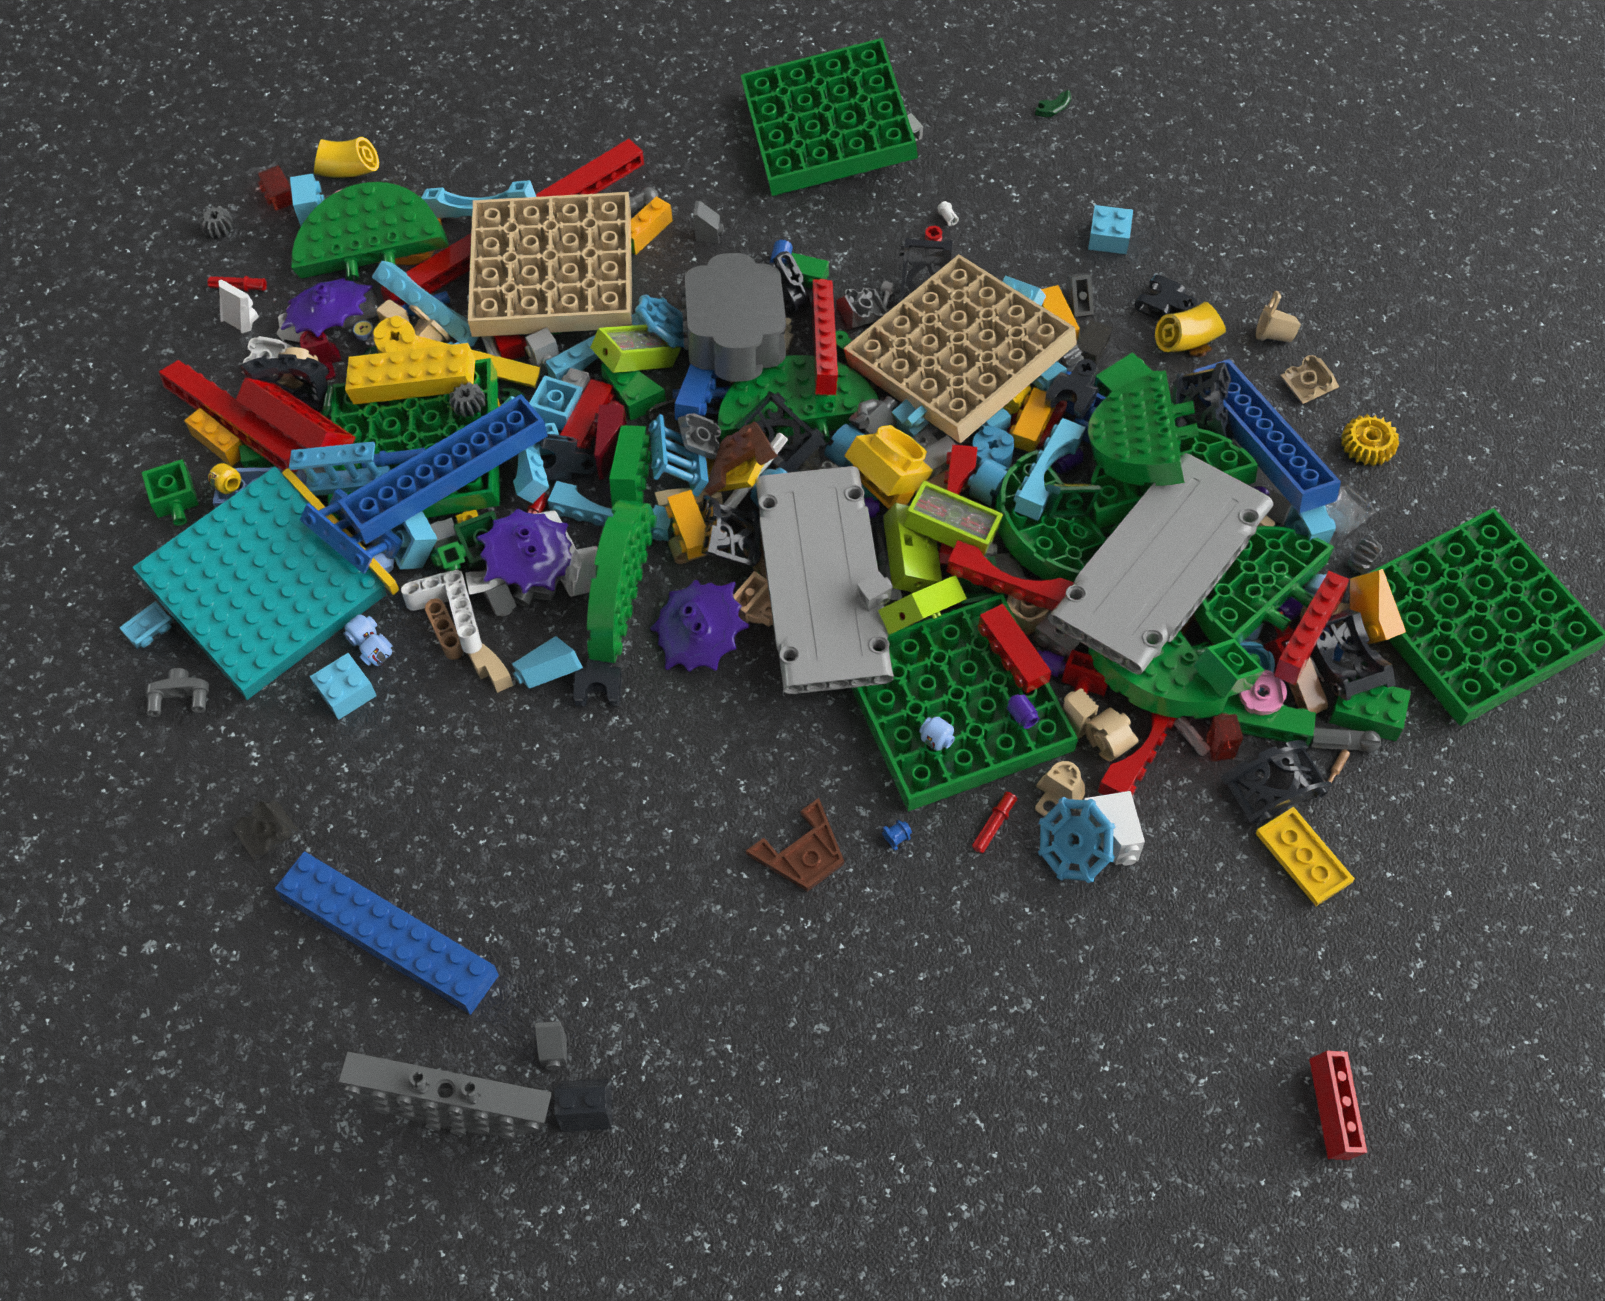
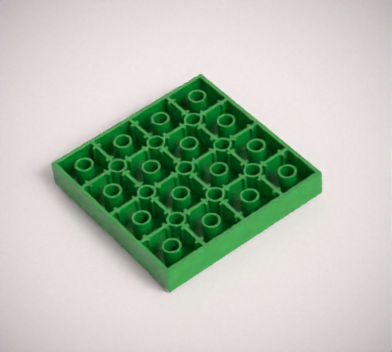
(828, 116)
(417, 425)
(1485, 617)
(953, 674)

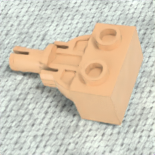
(755, 600)

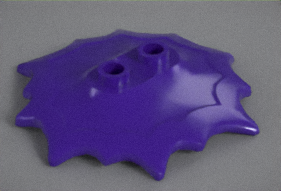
(325, 306)
(511, 545)
(704, 608)

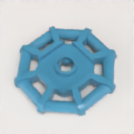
(662, 320)
(1088, 839)

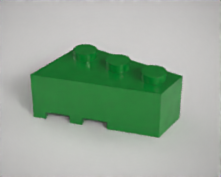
(634, 391)

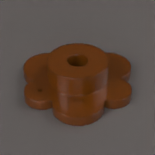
(1200, 351)

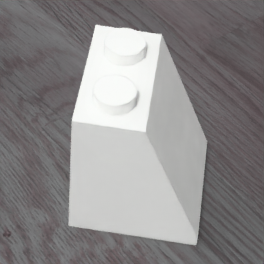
(1127, 835)

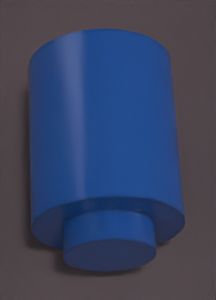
(779, 246)

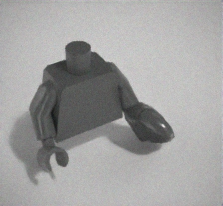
(873, 414)

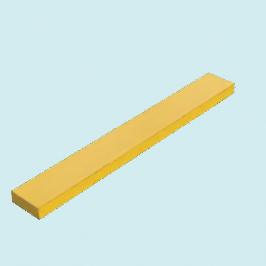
(506, 369)
(376, 568)

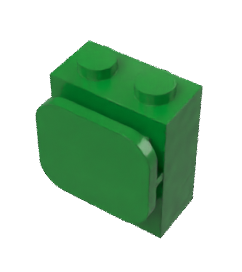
(1120, 374)

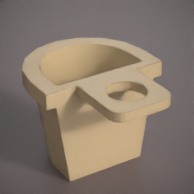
(1276, 324)
(428, 328)
(1059, 782)

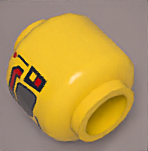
(224, 478)

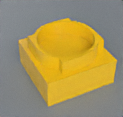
(890, 460)

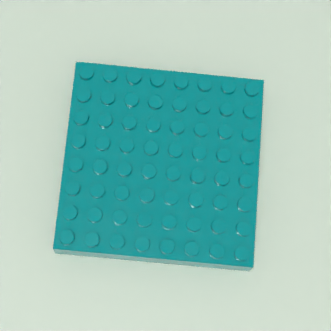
(257, 583)

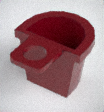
(324, 350)

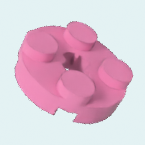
(1271, 702)

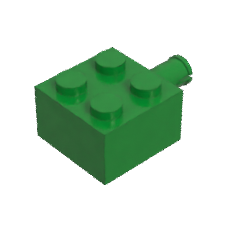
(170, 490)
(1229, 668)

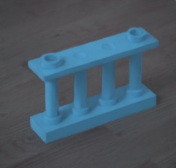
(329, 456)
(695, 463)

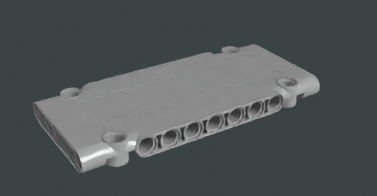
(814, 557)
(1160, 564)

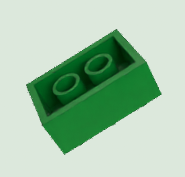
(1375, 710)

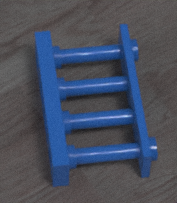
(341, 542)

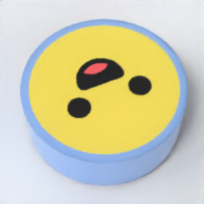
(362, 330)

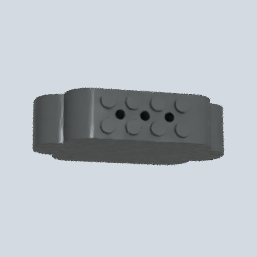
(734, 317)

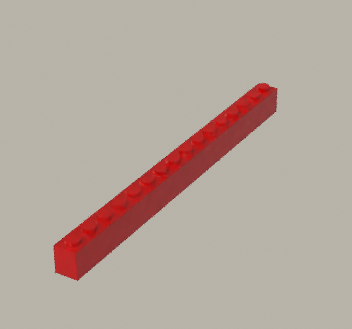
(588, 179)

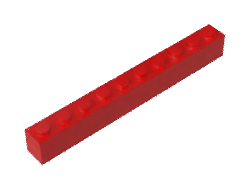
(226, 410)

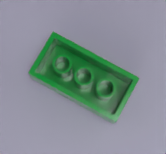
(630, 464)

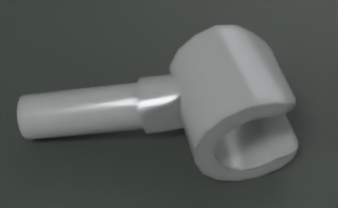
(887, 288)

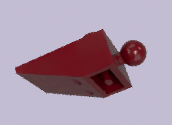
(608, 428)

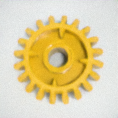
(1370, 440)

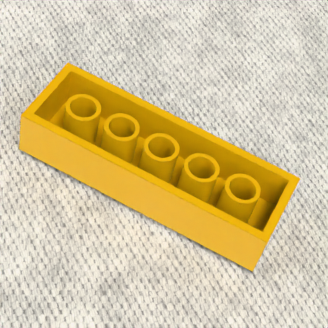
(409, 373)

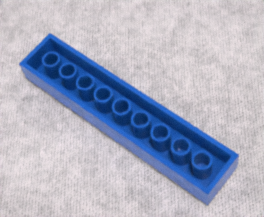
(1275, 445)
(443, 468)
(387, 932)

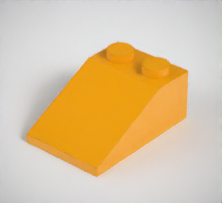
(1375, 602)

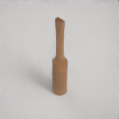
(1339, 763)

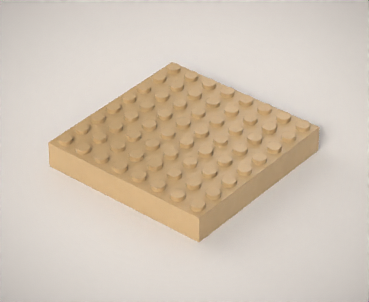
(550, 264)
(960, 347)

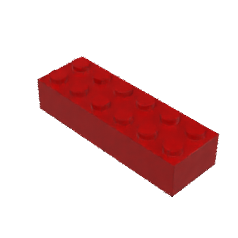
(291, 415)

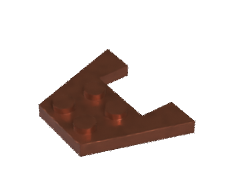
(737, 449)
(807, 859)

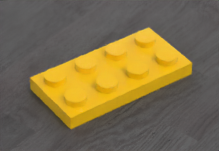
(741, 476)
(1304, 856)

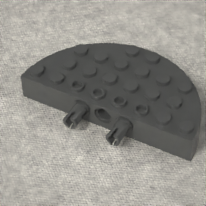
(444, 1097)

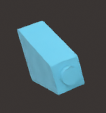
(546, 663)

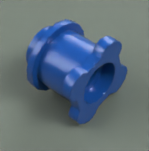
(897, 833)

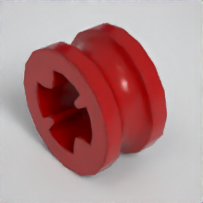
(937, 231)

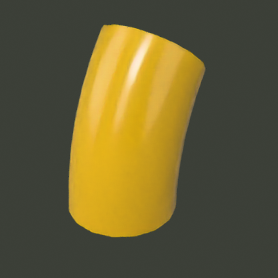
(345, 158)
(1189, 328)

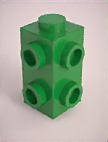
(448, 556)

